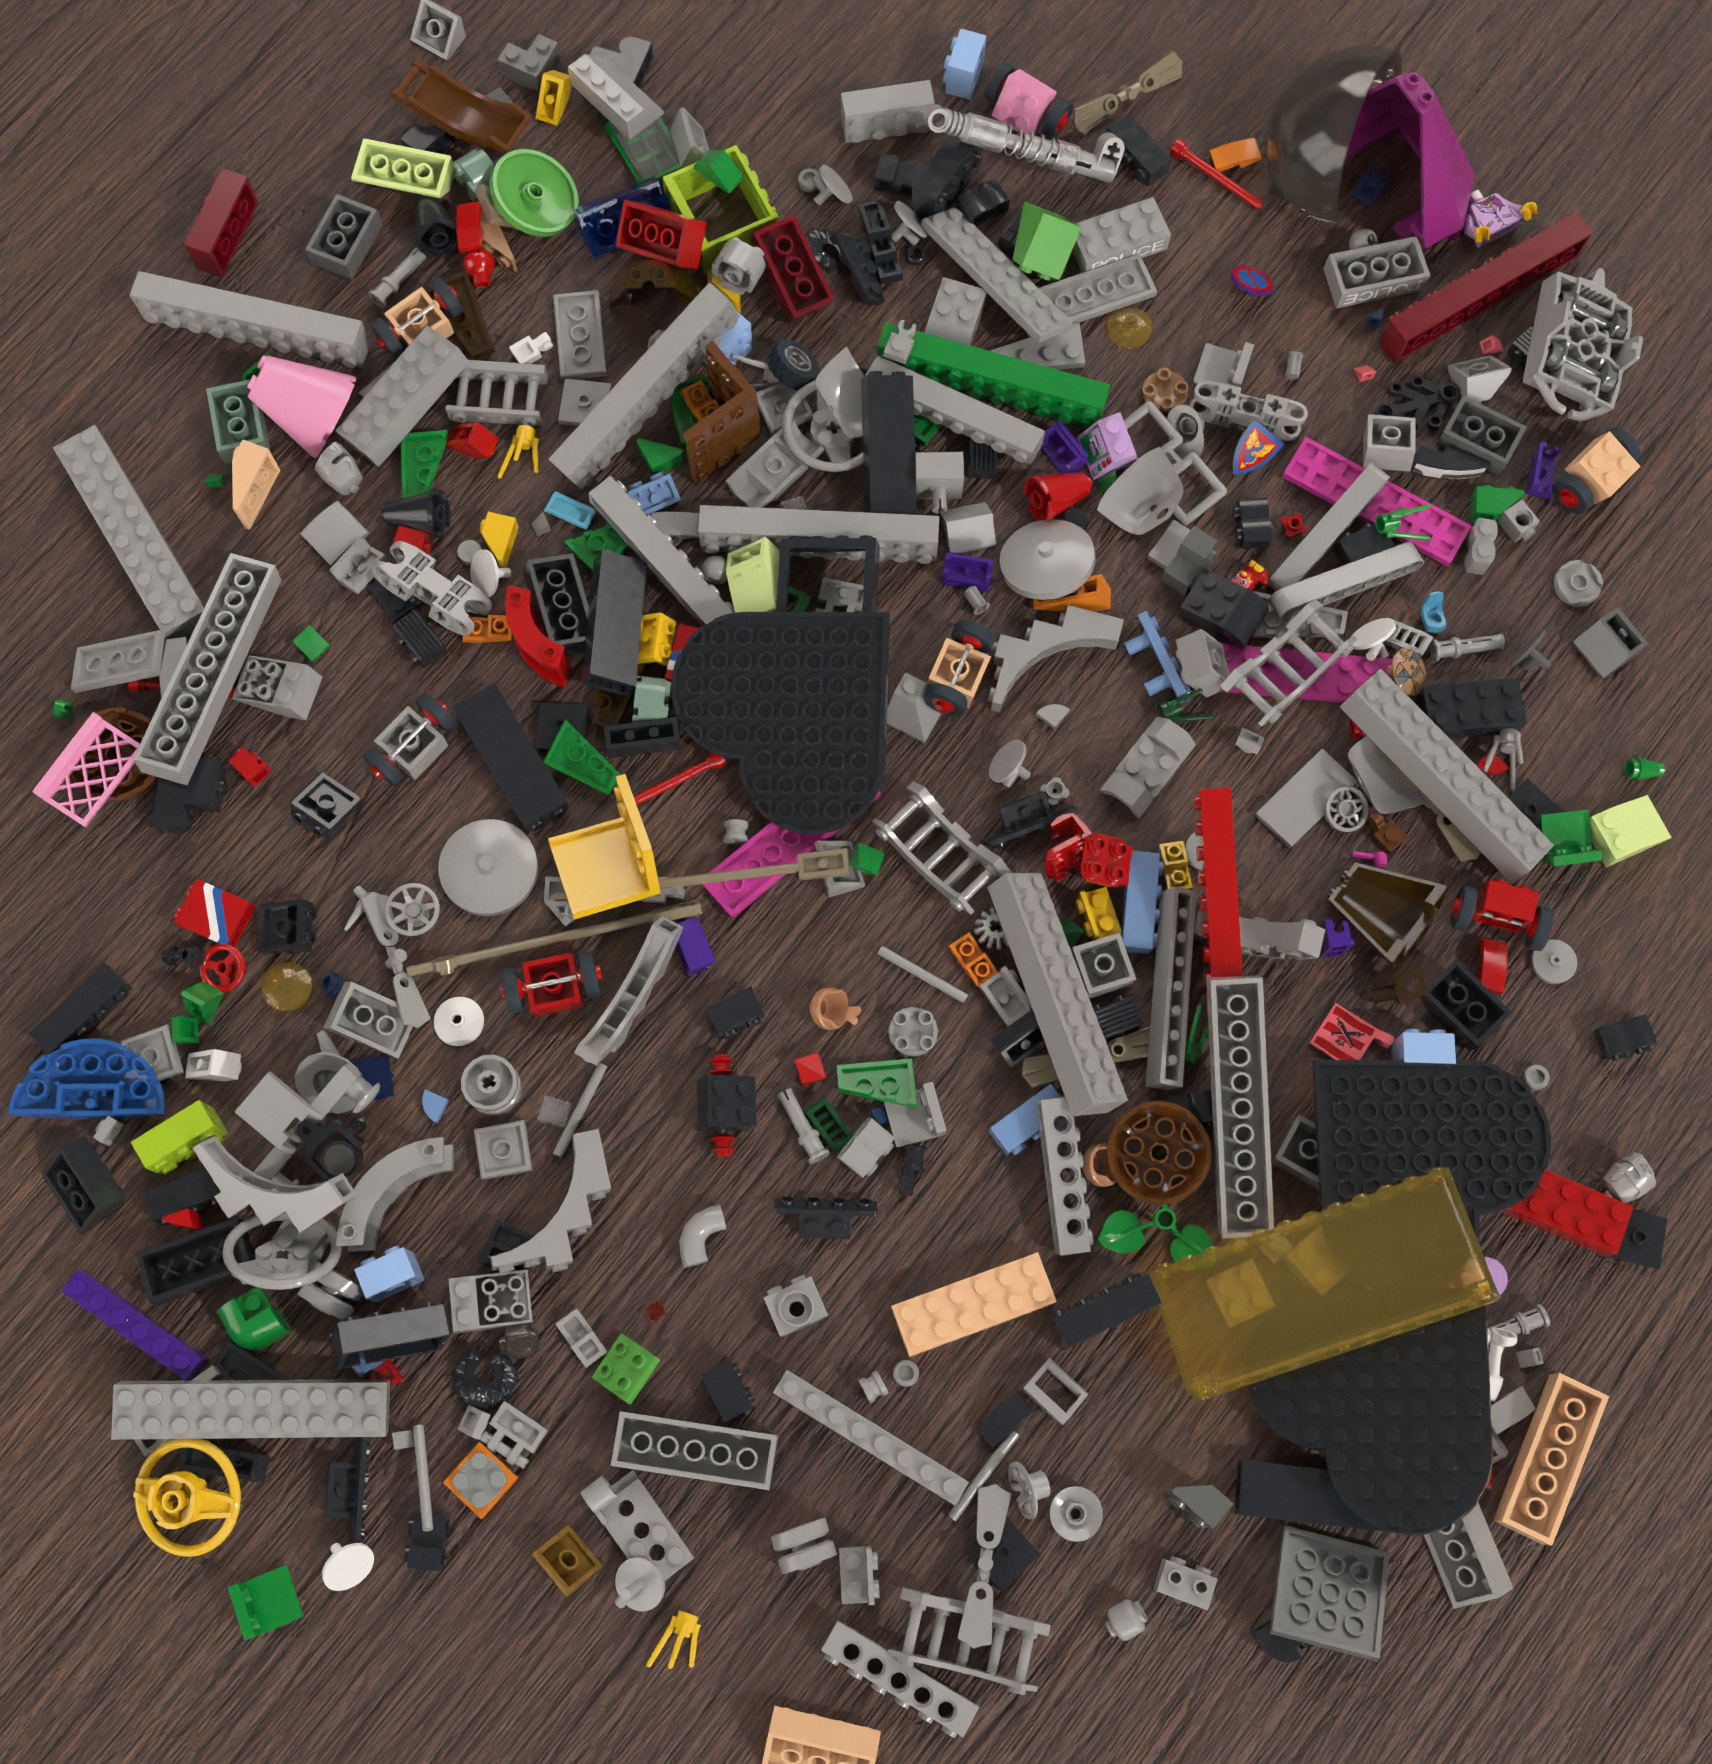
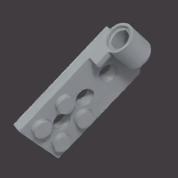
(605, 1503)

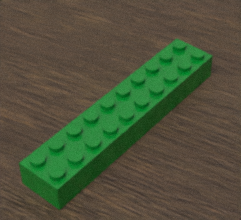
(1004, 379)

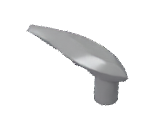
(360, 893)

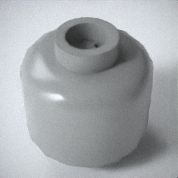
(1126, 1620)

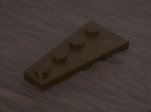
(470, 323)
(612, 707)

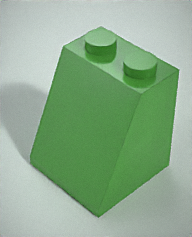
(1044, 242)

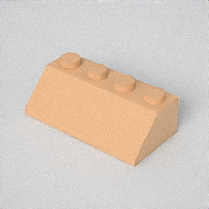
(813, 1739)

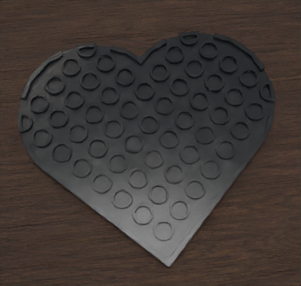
(797, 707)
(1406, 1118)
(1397, 1422)

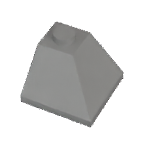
(1479, 377)
(908, 710)

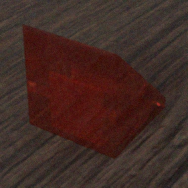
(656, 1311)

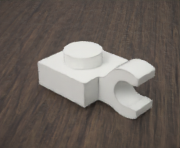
(528, 351)

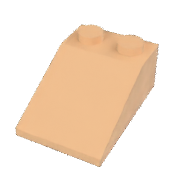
(252, 479)

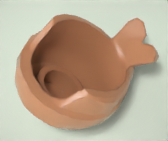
(831, 1009)
(1097, 1167)

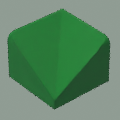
(866, 859)

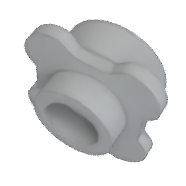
(1055, 783)

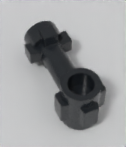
(190, 955)

